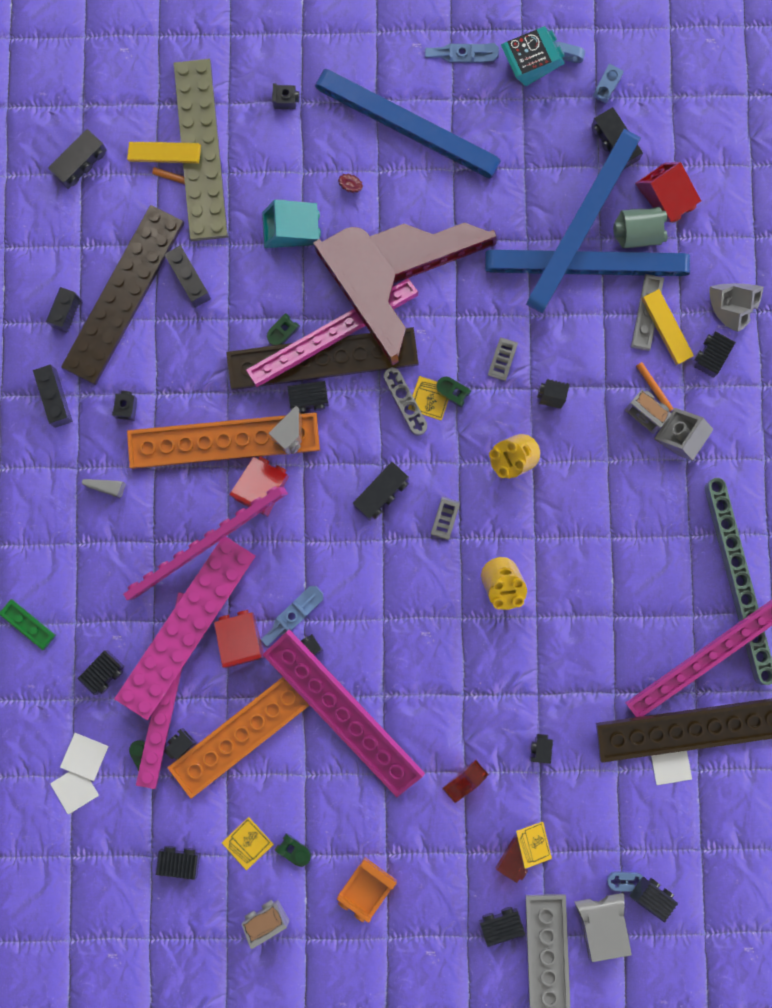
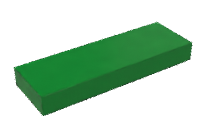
(27, 624)

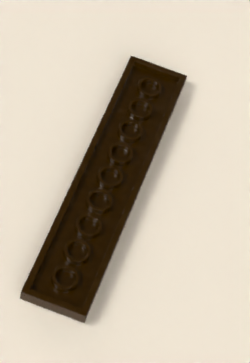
(122, 295)
(346, 357)
(684, 730)

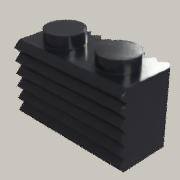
(63, 309)
(714, 354)
(553, 393)
(308, 396)
(101, 672)
(178, 863)
(654, 899)
(502, 926)

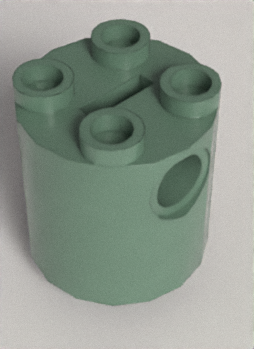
(640, 227)

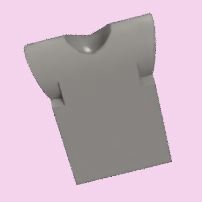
(604, 927)

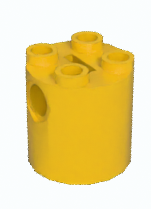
(514, 456)
(503, 583)

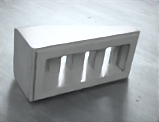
(507, 343)
(109, 487)
(447, 501)

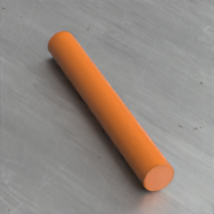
(168, 175)
(653, 385)

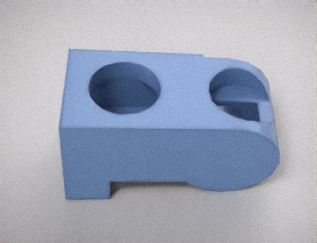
(608, 83)

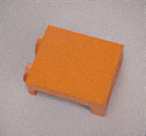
(366, 890)

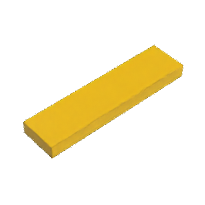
(164, 152)
(667, 327)

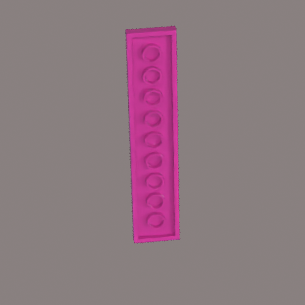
(184, 628)
(343, 713)

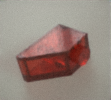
(465, 781)
(511, 862)

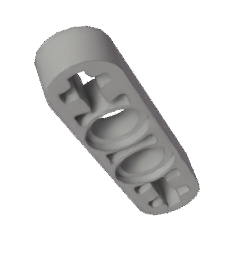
(403, 402)

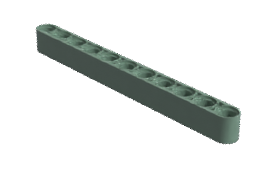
(741, 570)

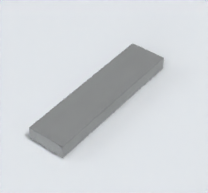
(644, 324)

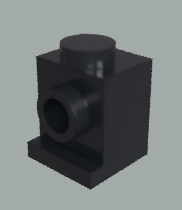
(285, 102)
(128, 411)
(312, 644)
(179, 744)
(542, 749)

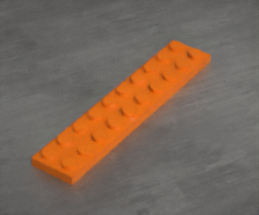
(213, 441)

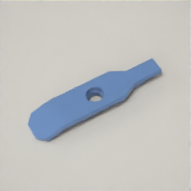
(473, 53)
(300, 607)

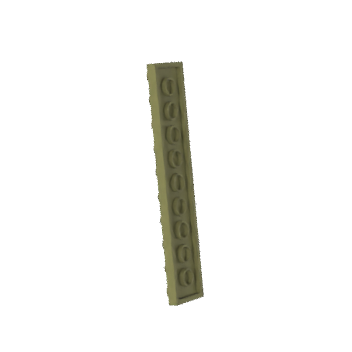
(199, 125)

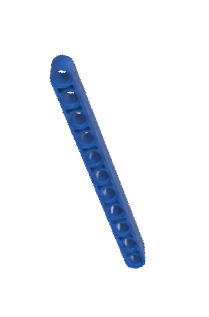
(407, 123)
(583, 221)
(590, 263)

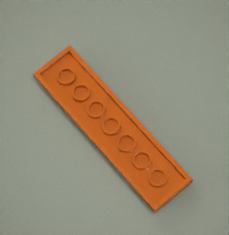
(237, 737)

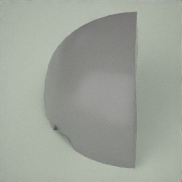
(735, 303)

